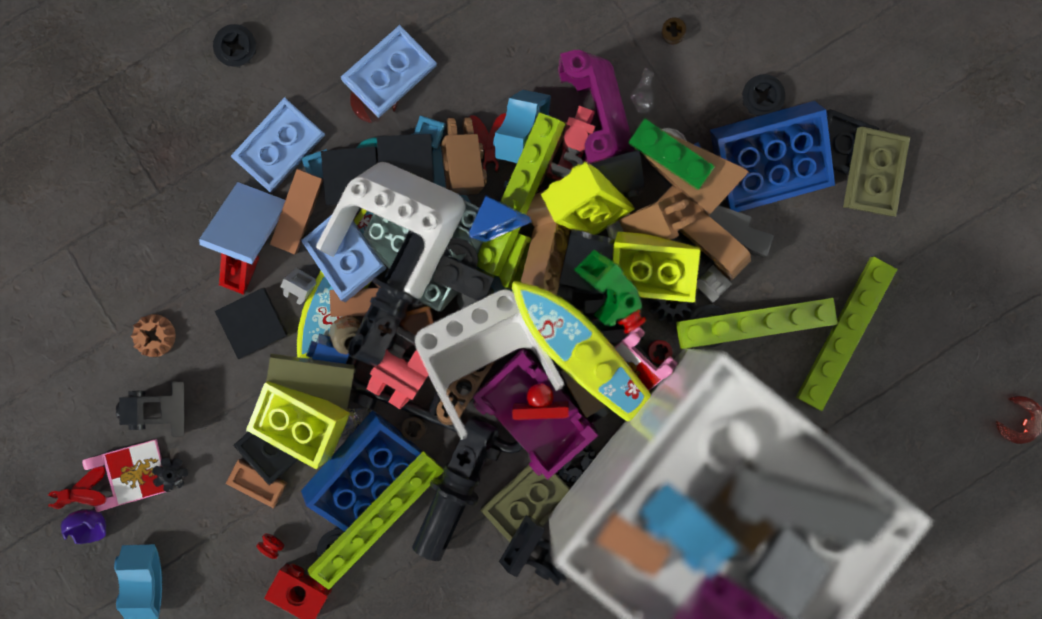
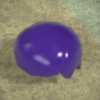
(84, 526)

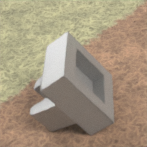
(299, 284)
(712, 284)

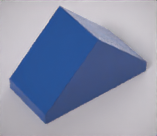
(495, 220)

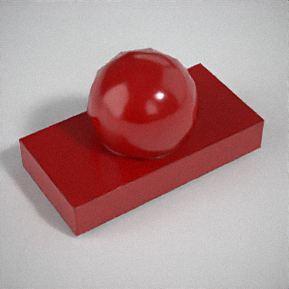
(540, 405)

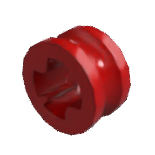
(632, 321)
(652, 348)
(270, 546)

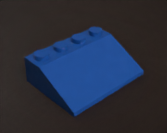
(782, 152)
(359, 471)

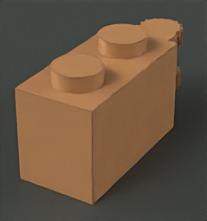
(462, 159)
(658, 219)

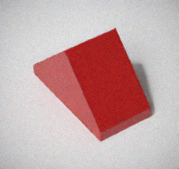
(236, 273)

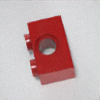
(283, 594)

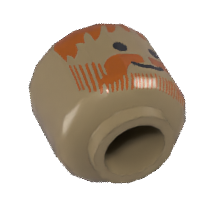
(342, 332)

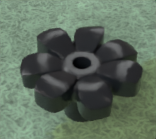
(174, 469)

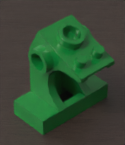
(607, 275)

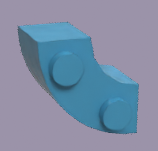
(518, 123)
(689, 530)
(139, 582)

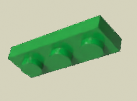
(671, 154)

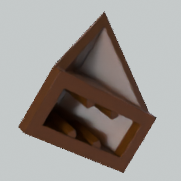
(418, 319)

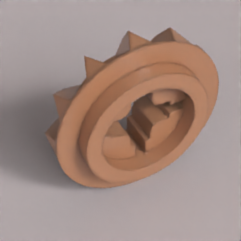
(165, 332)

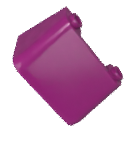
(597, 75)
(547, 441)

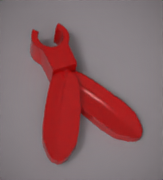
(487, 138)
(81, 491)

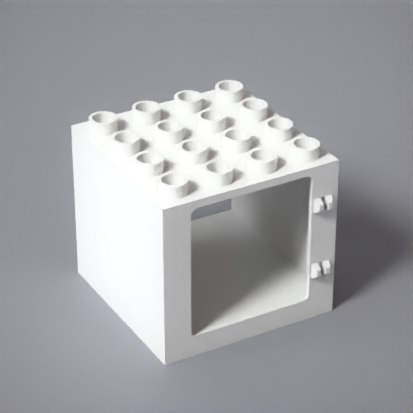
(695, 438)

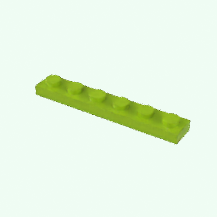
(522, 187)
(756, 323)
(846, 334)
(375, 520)

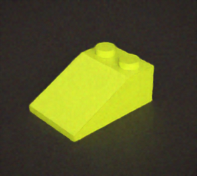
(586, 200)
(658, 266)
(298, 423)

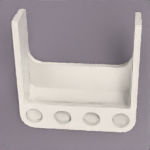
(406, 202)
(475, 339)

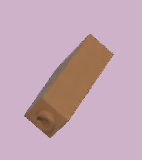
(716, 186)

